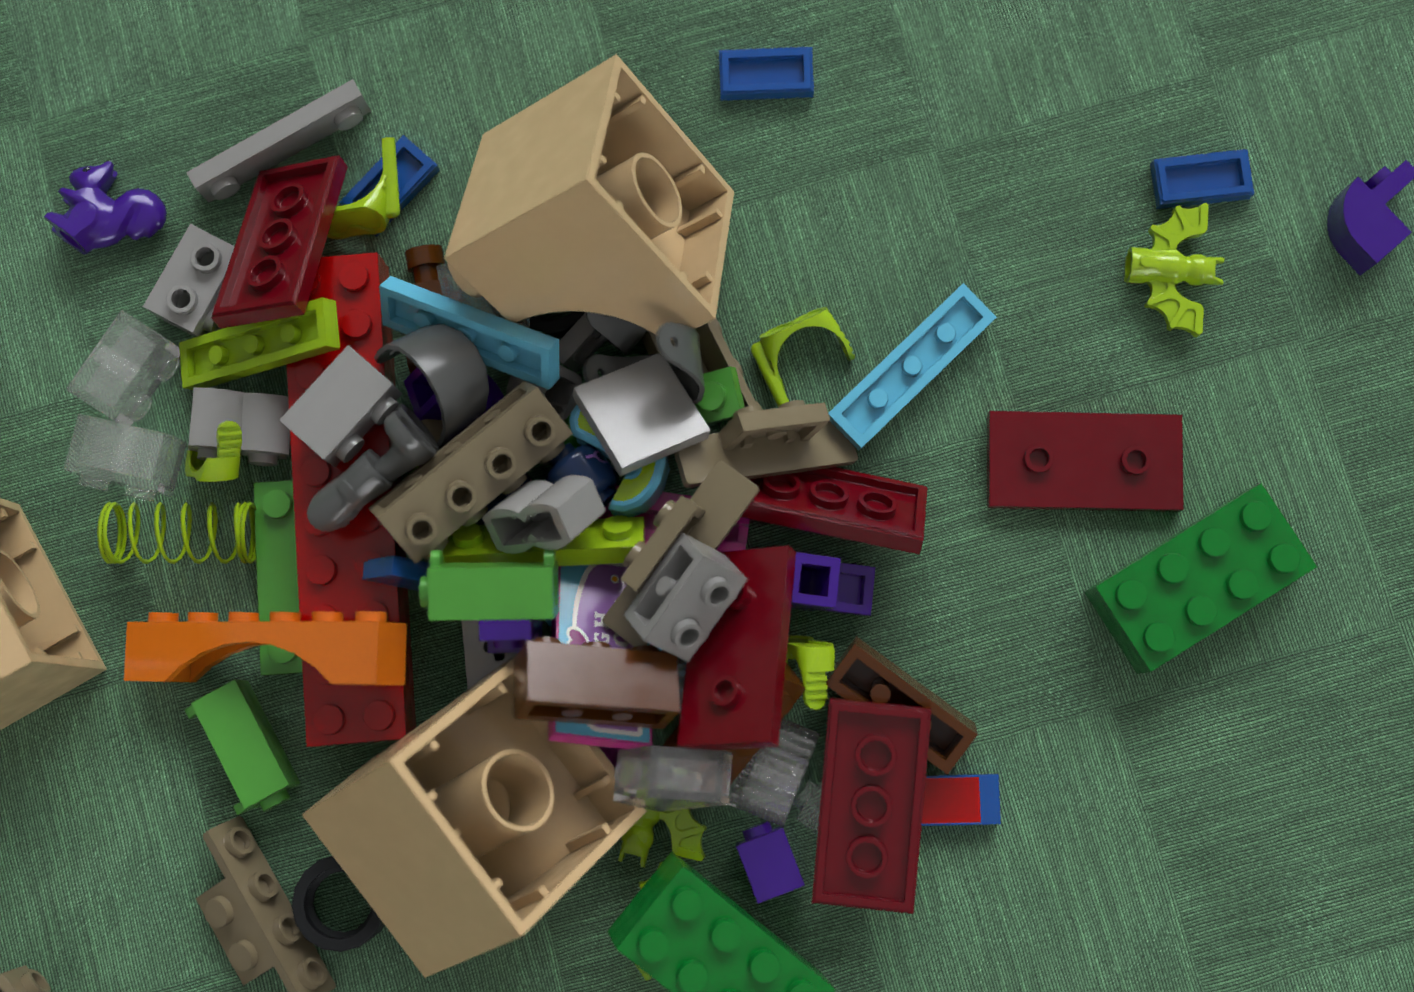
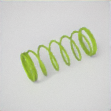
(240, 513)

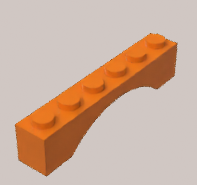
(342, 651)

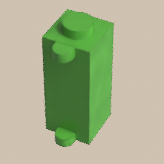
(490, 589)
(245, 746)

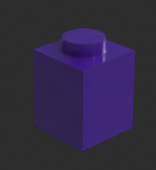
(768, 861)

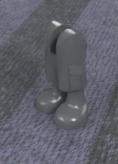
(371, 474)

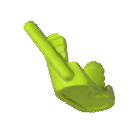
(374, 210)
(767, 349)
(227, 462)
(813, 661)

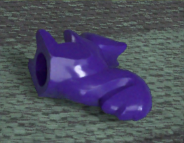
(97, 219)

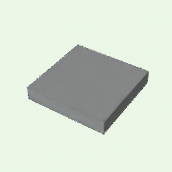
(640, 413)

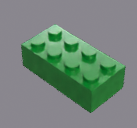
(1200, 579)
(704, 941)

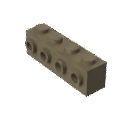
(472, 471)

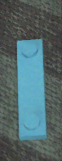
(499, 341)
(910, 366)

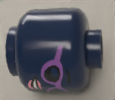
(587, 462)

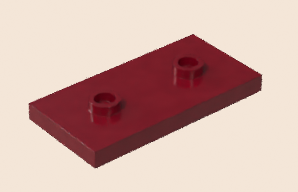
(280, 243)
(1085, 461)
(844, 506)
(739, 671)
(871, 805)

